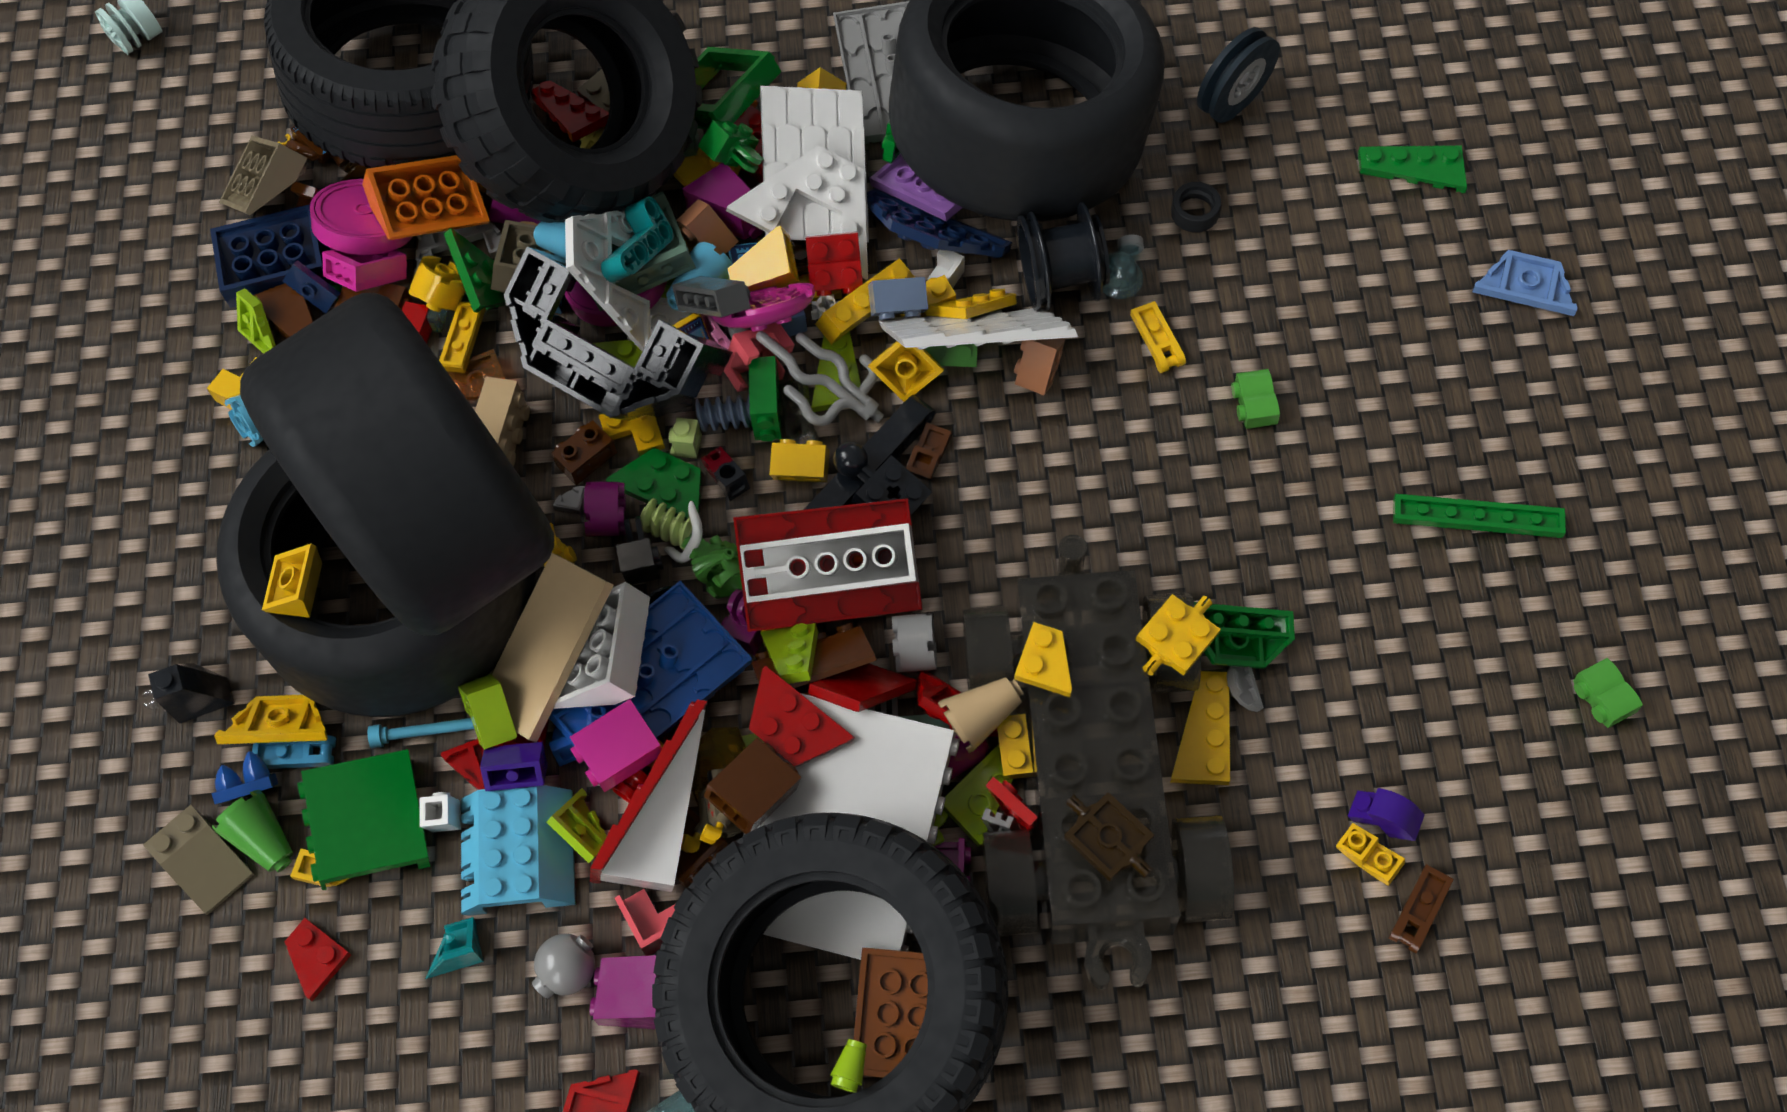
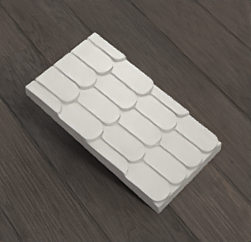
(795, 123)
(978, 330)

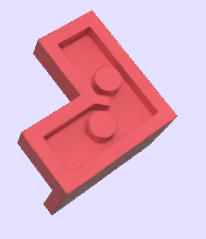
(644, 920)

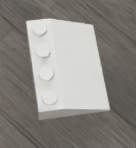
(612, 654)

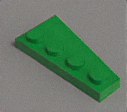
(1425, 164)

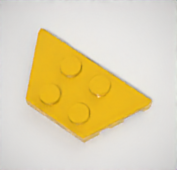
(275, 720)

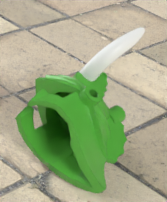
(712, 563)

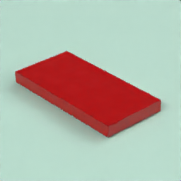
(862, 687)

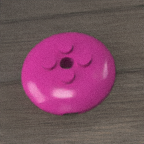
(770, 306)

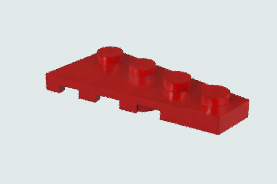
(1012, 803)

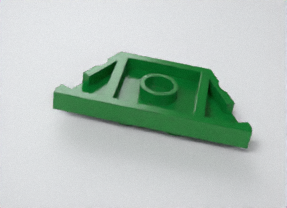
(475, 272)
(662, 478)

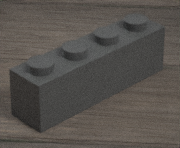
(711, 296)

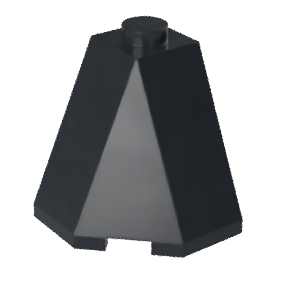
(190, 691)

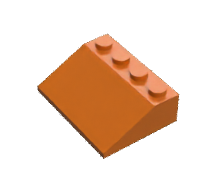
(423, 197)

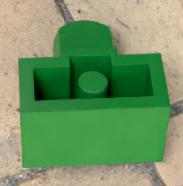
(731, 145)

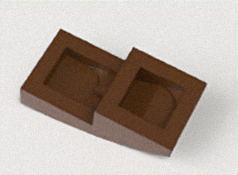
(929, 451)

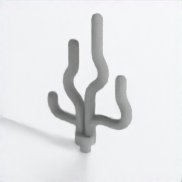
(849, 393)

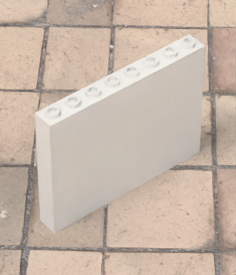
(887, 774)

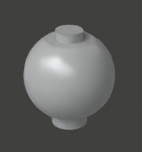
(563, 965)

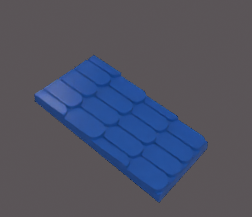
(682, 660)

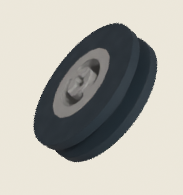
(1238, 74)

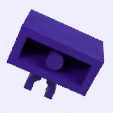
(514, 766)

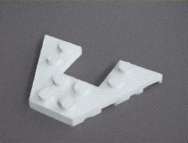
(819, 177)
(587, 245)

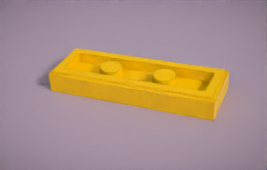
(461, 338)

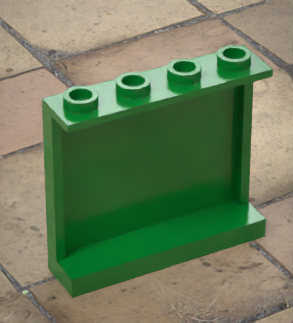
(362, 817)

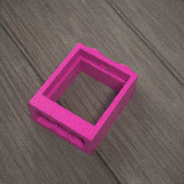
(364, 271)

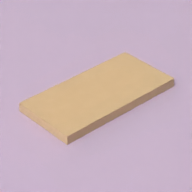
(548, 642)

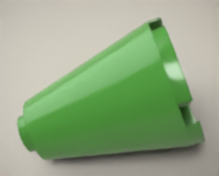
(255, 832)

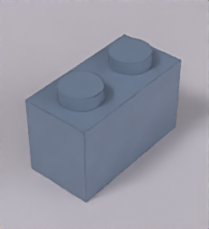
(898, 297)

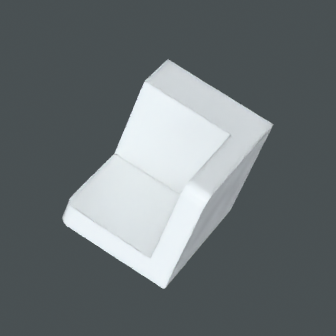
(949, 264)

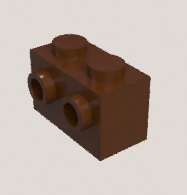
(584, 452)

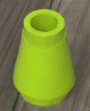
(850, 1067)

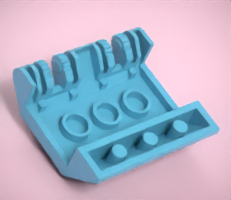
(514, 850)

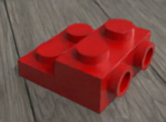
(834, 262)

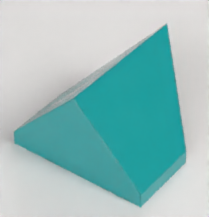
(457, 949)

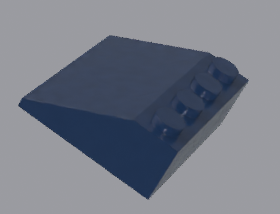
(262, 251)

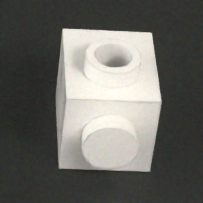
(440, 812)

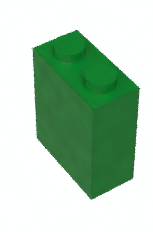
(765, 399)

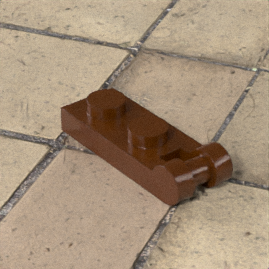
(1421, 908)

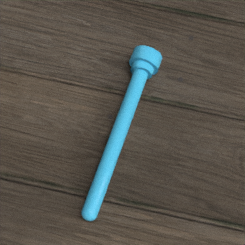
(381, 735)

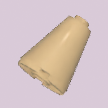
(981, 710)

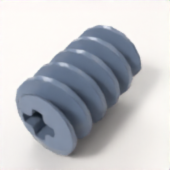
(723, 413)

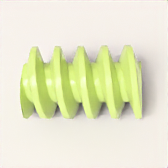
(665, 524)

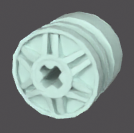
(128, 22)

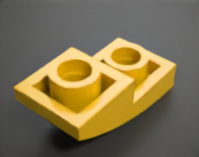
(1369, 854)

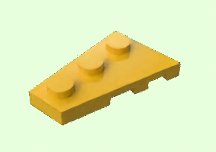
(972, 306)

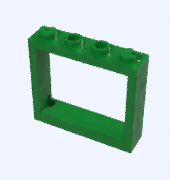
(759, 71)

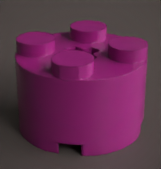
(604, 509)

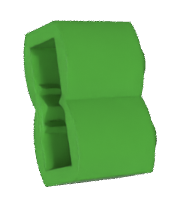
(1256, 399)
(1607, 693)

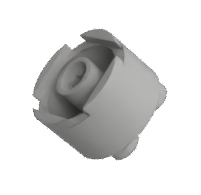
(914, 643)

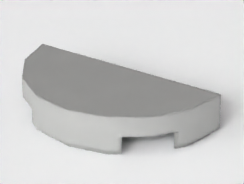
(1244, 687)

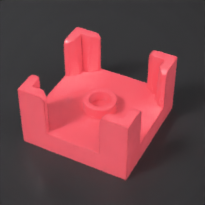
(747, 347)

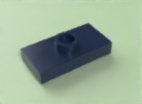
(311, 286)

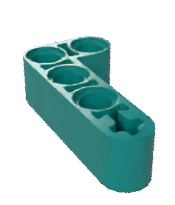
(650, 237)

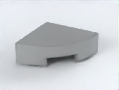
(571, 501)

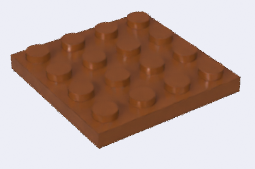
(889, 1006)

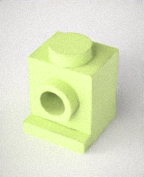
(685, 438)

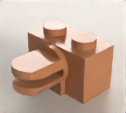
(704, 225)
(1038, 364)

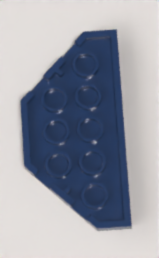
(931, 231)

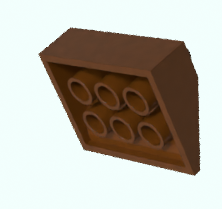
(832, 655)

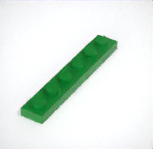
(1479, 515)

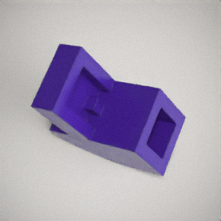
(1389, 811)

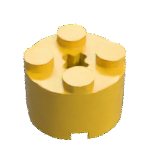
(437, 284)

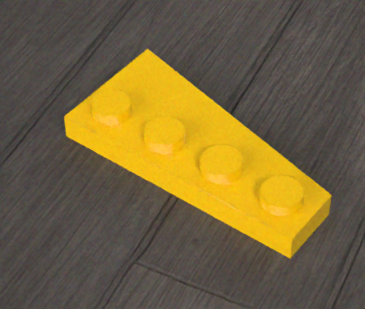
(1206, 736)

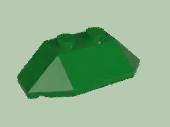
(1248, 635)

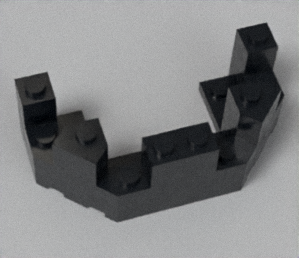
(659, 384)

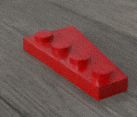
(570, 111)

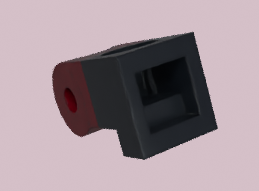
(726, 473)

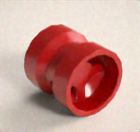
(628, 786)

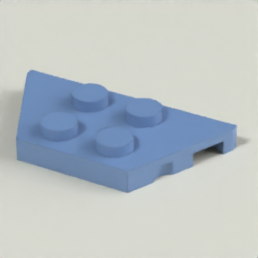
(1529, 282)

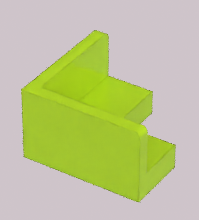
(488, 711)

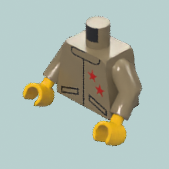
(712, 823)

